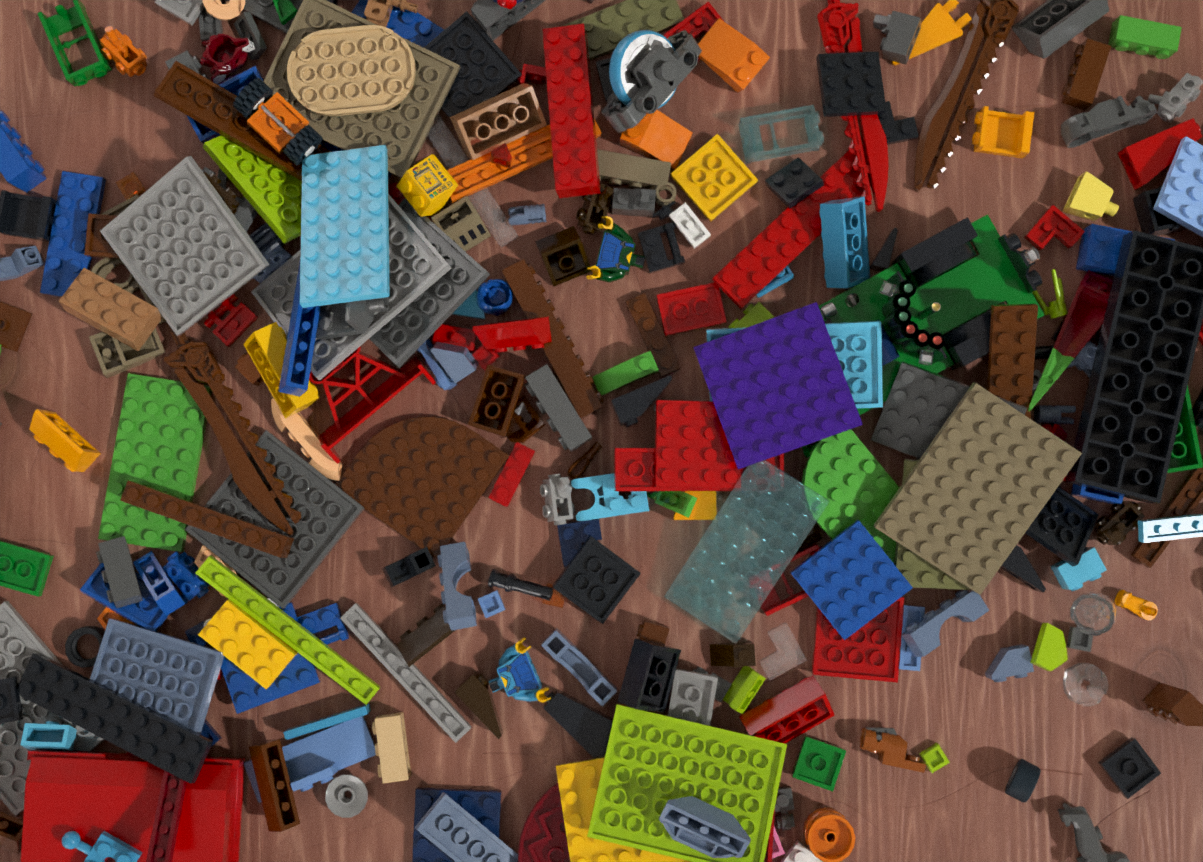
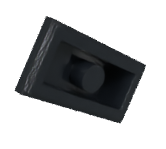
(883, 257)

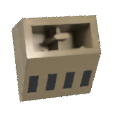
(462, 224)

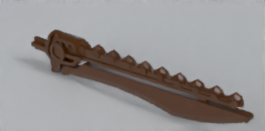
(995, 29)
(205, 369)

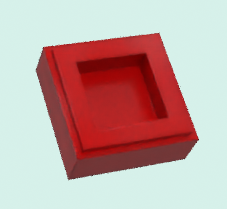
(485, 357)

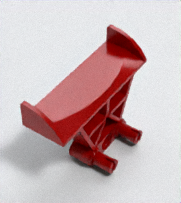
(371, 402)

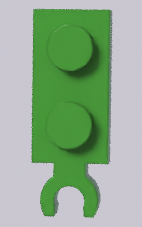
(674, 500)

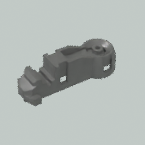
(1106, 119)

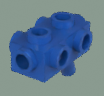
(183, 573)

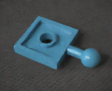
(105, 846)

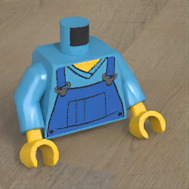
(518, 675)

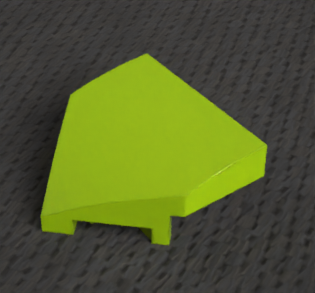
(1050, 648)

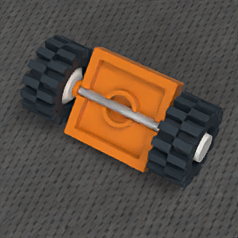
(277, 121)

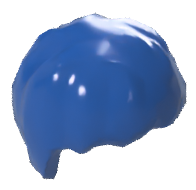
(494, 297)

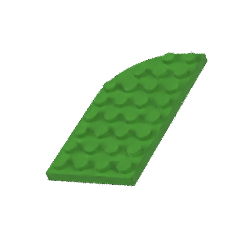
(854, 485)

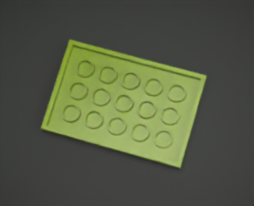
(265, 186)

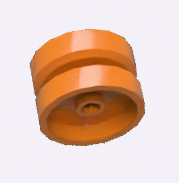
(822, 844)

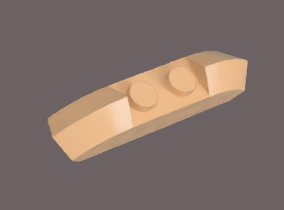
(302, 432)

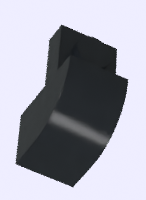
(408, 567)

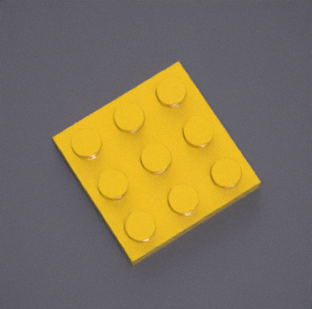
(714, 177)

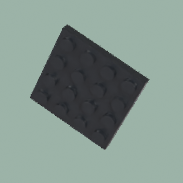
(483, 66)

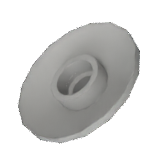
(339, 803)

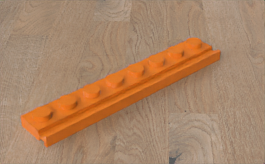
(525, 154)

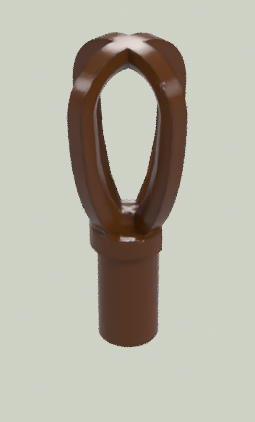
(588, 456)

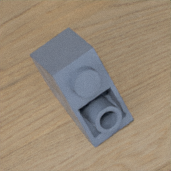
(454, 359)
(1010, 662)

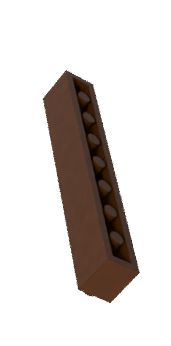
(559, 351)
(207, 519)

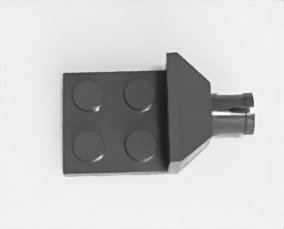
(348, 317)

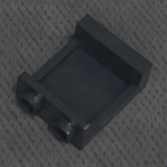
(26, 216)

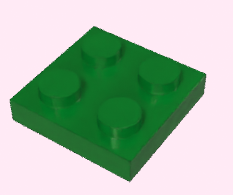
(818, 763)

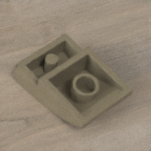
(118, 357)

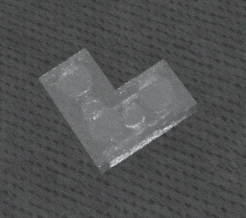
(787, 654)

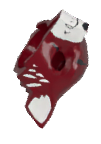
(225, 55)

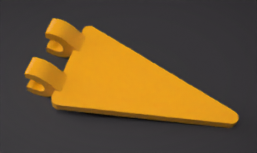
(938, 29)

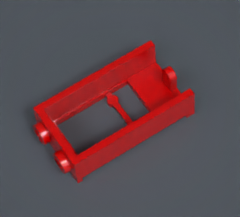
(772, 602)

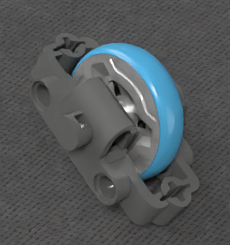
(646, 74)

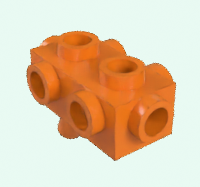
(120, 49)

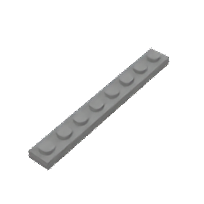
(410, 677)

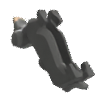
(1087, 836)

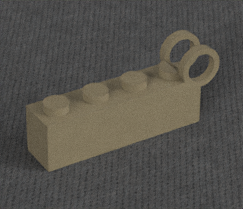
(636, 173)

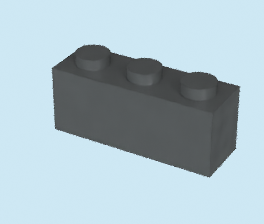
(119, 572)

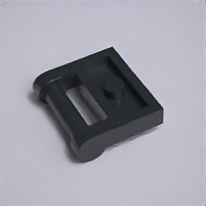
(654, 249)

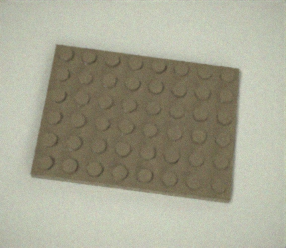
(399, 128)
(977, 488)

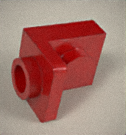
(534, 73)

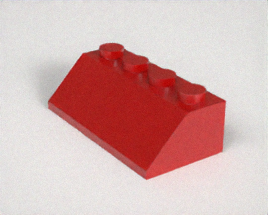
(789, 712)

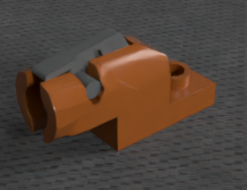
(890, 747)

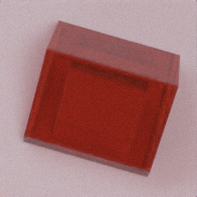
(501, 156)

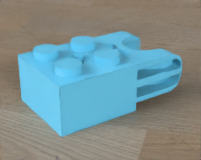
(608, 501)

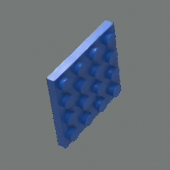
(851, 579)
(249, 694)

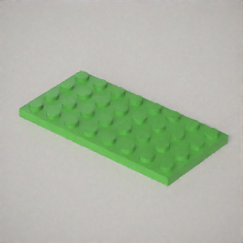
(159, 447)

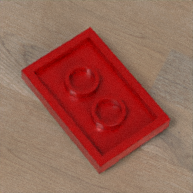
(691, 309)

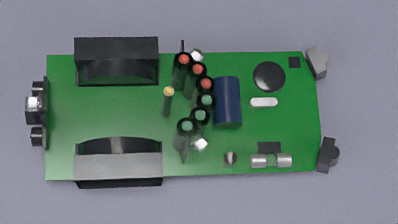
(919, 317)

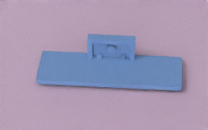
(323, 754)

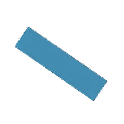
(327, 721)

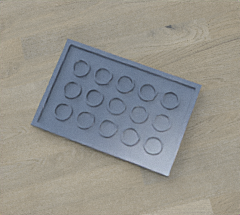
(158, 672)

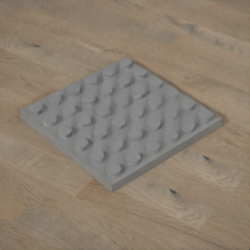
(184, 246)

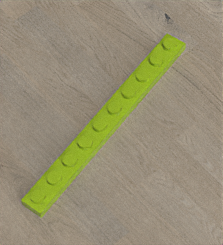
(287, 629)

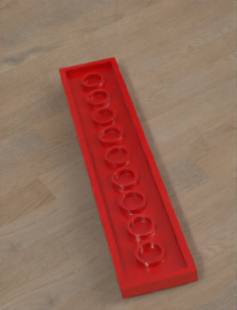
(786, 236)

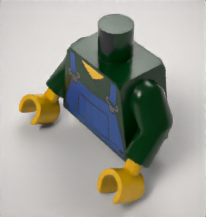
(615, 254)

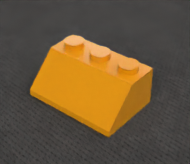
(63, 440)

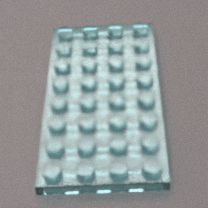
(746, 549)

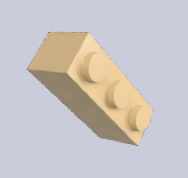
(392, 747)

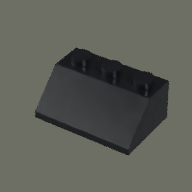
(649, 676)

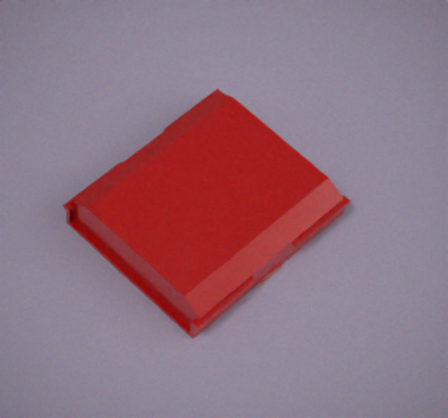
(121, 797)

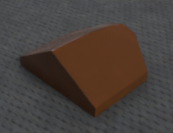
(524, 422)

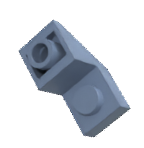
(20, 263)

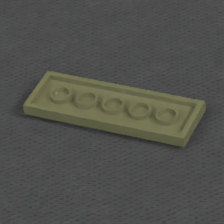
(613, 23)

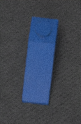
(158, 583)

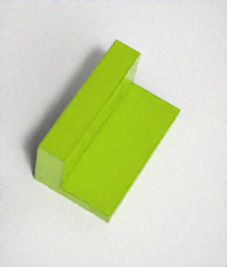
(744, 689)

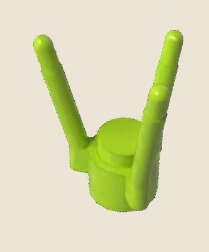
(1057, 307)

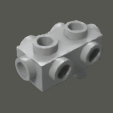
(1174, 103)
(557, 496)

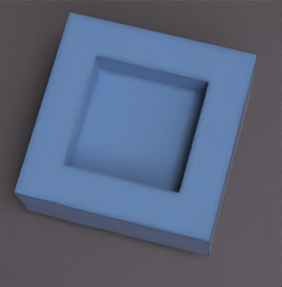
(491, 604)

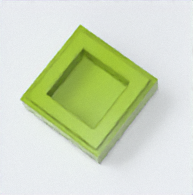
(934, 758)

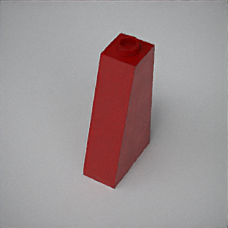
(1152, 155)

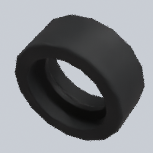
(71, 645)

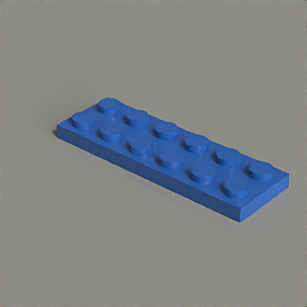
(66, 249)

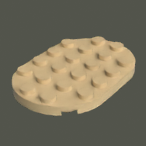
(351, 70)

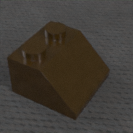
(563, 256)

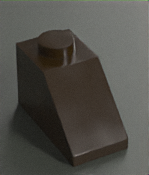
(732, 654)

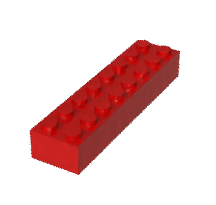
(571, 111)

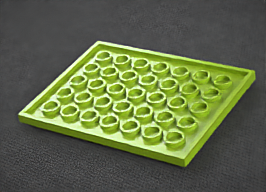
(671, 758)

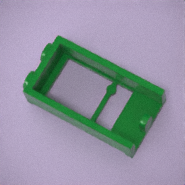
(66, 21)

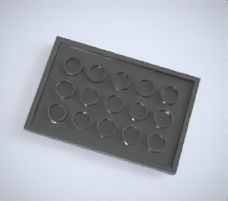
(918, 409)

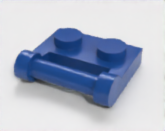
(324, 619)

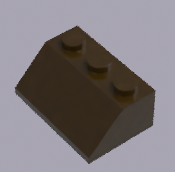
(425, 637)

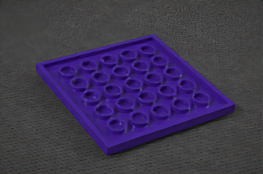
(777, 386)

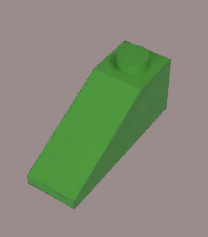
(626, 373)

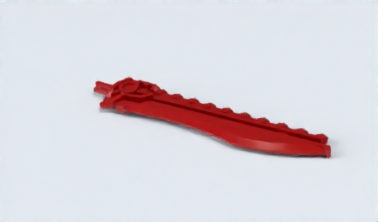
(835, 32)

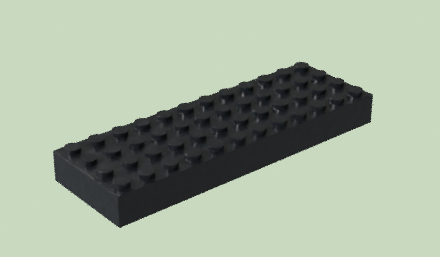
(1140, 368)

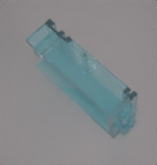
(752, 140)

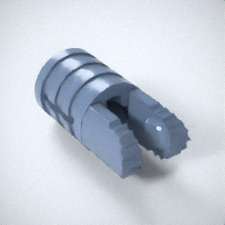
(527, 214)
(1052, 414)

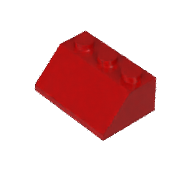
(514, 334)

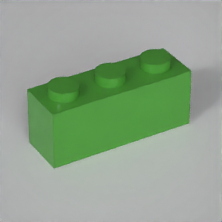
(1144, 37)

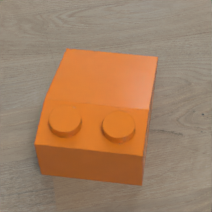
(731, 55)
(657, 138)

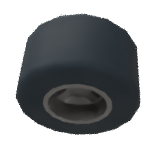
(1022, 780)

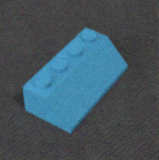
(845, 242)

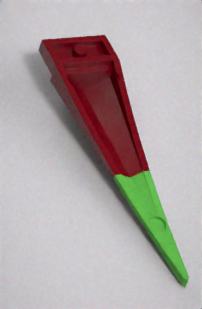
(1079, 327)

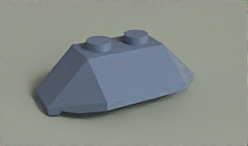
(704, 828)

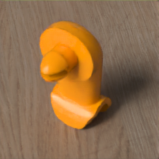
(1141, 607)

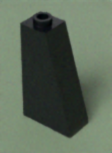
(581, 721)

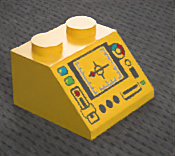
(427, 186)

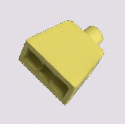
(1090, 198)

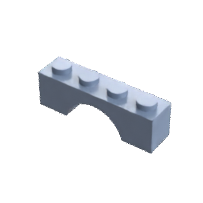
(460, 608)
(924, 636)
(580, 666)

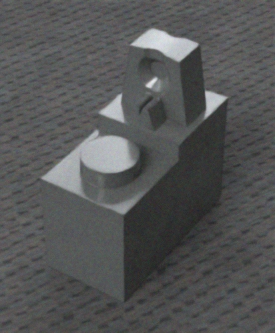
(900, 33)
(633, 202)

